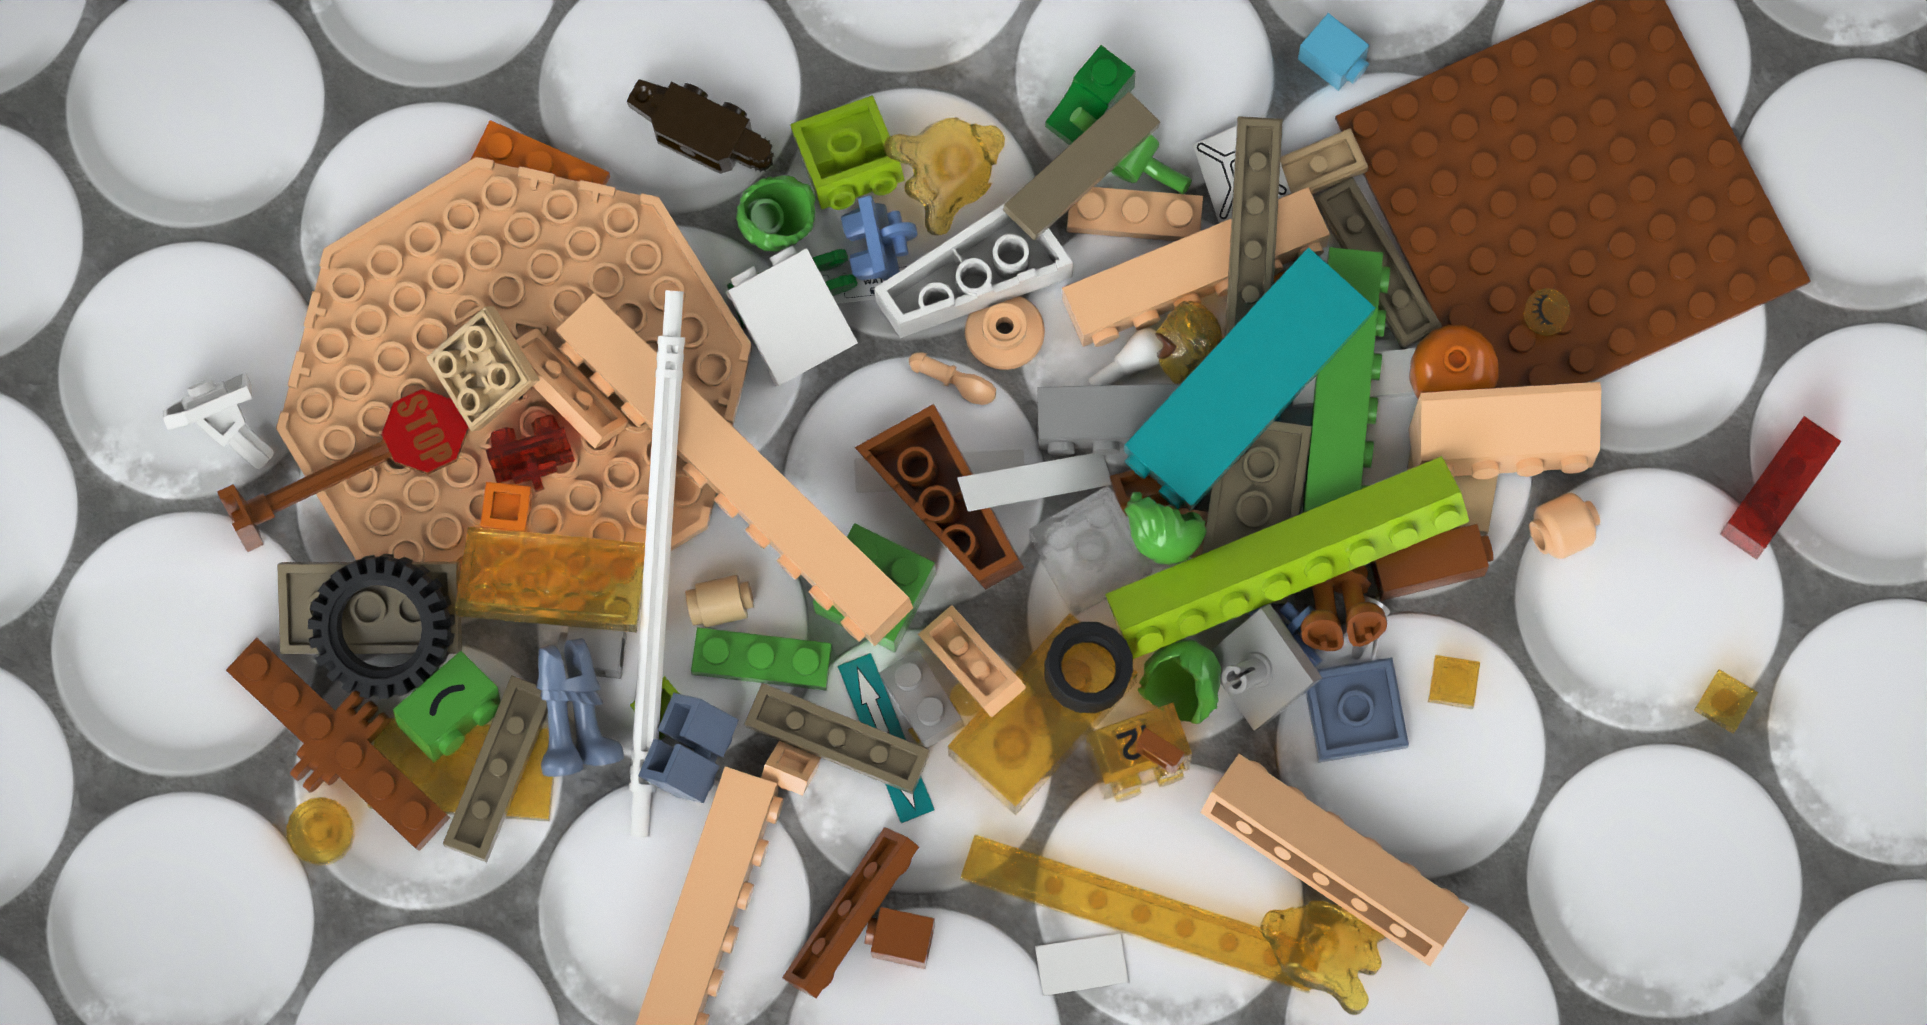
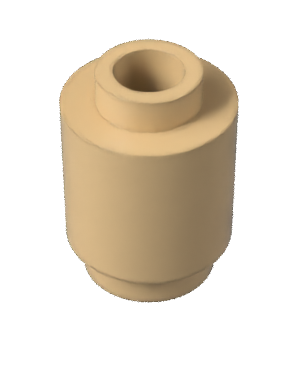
(719, 601)

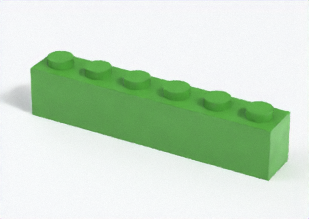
(1343, 388)

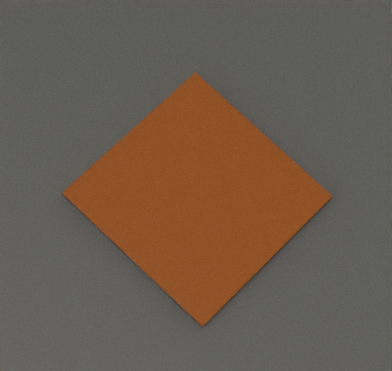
(1578, 169)

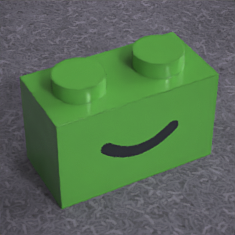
(448, 707)

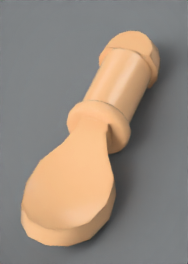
(970, 386)

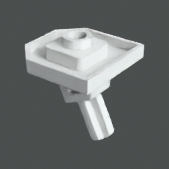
(219, 414)

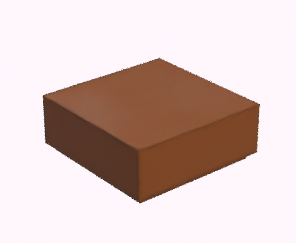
(1159, 751)

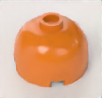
(1453, 361)

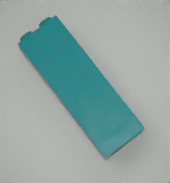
(1247, 381)

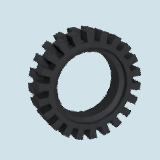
(336, 654)

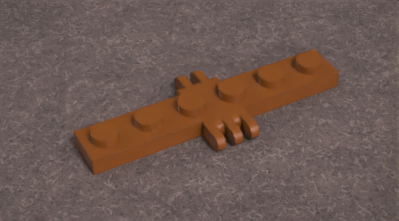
(338, 743)

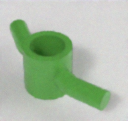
(1139, 160)

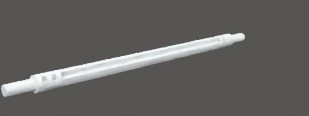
(657, 555)

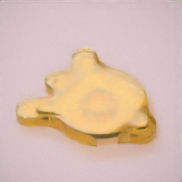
(948, 166)
(1325, 950)

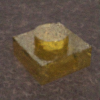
(1453, 682)
(1726, 701)

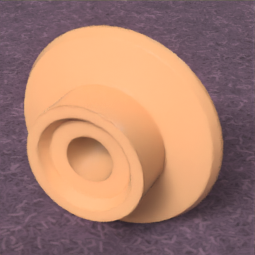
(1009, 349)

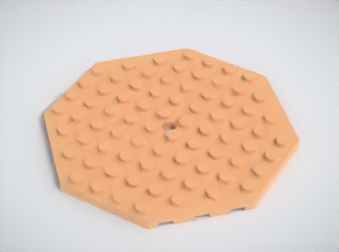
(535, 255)

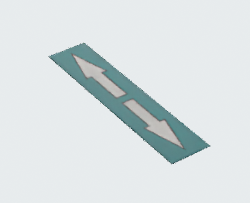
(876, 710)

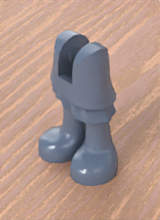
(581, 689)

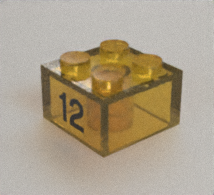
(1117, 764)

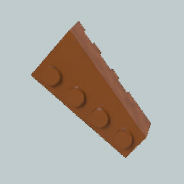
(922, 468)

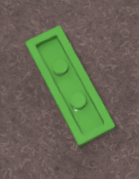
(761, 659)

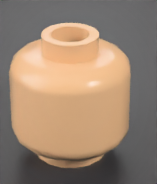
(1564, 525)

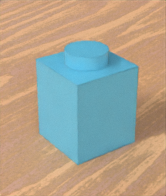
(1334, 53)

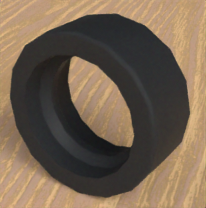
(1088, 633)

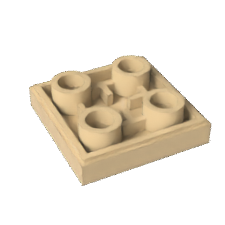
(482, 368)

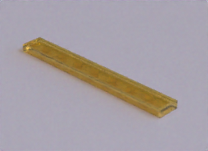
(1123, 908)

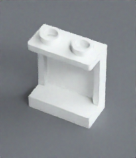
(790, 314)

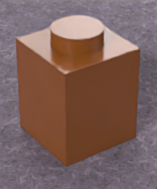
(900, 937)

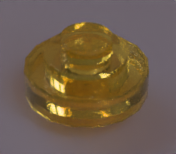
(320, 831)

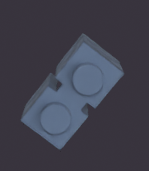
(699, 727)

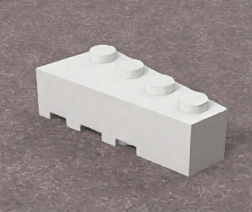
(972, 272)

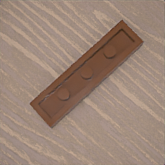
(850, 912)

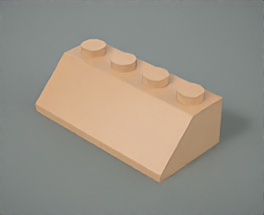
(1509, 429)

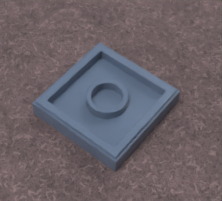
(1356, 711)

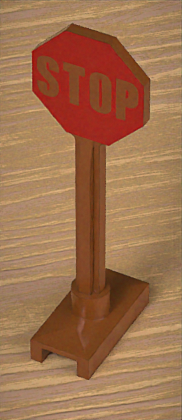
(420, 434)

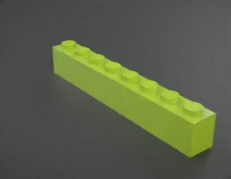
(1288, 557)

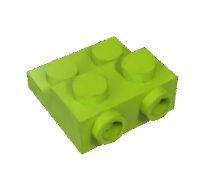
(847, 153)

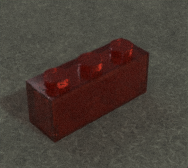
(1780, 487)

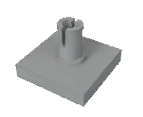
(1264, 667)

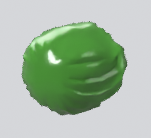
(776, 212)
(1162, 531)
(1184, 676)

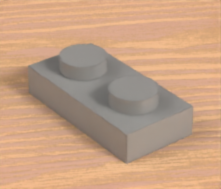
(921, 699)

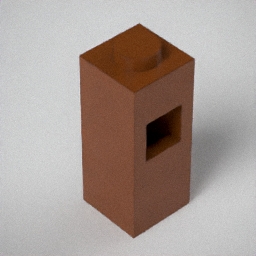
(1433, 563)

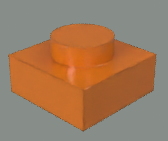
(506, 507)

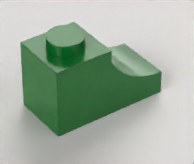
(1095, 89)

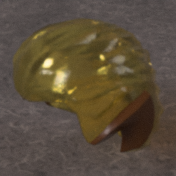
(1187, 339)

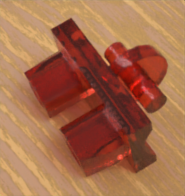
(531, 456)

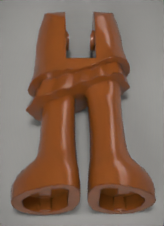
(1363, 619)

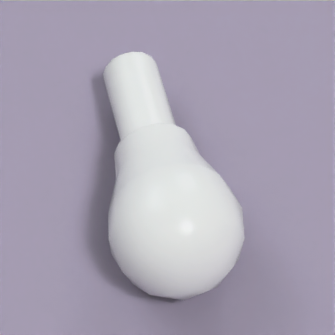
(1136, 355)

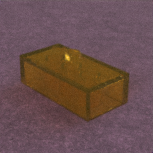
(1034, 732)

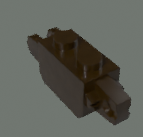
(700, 128)

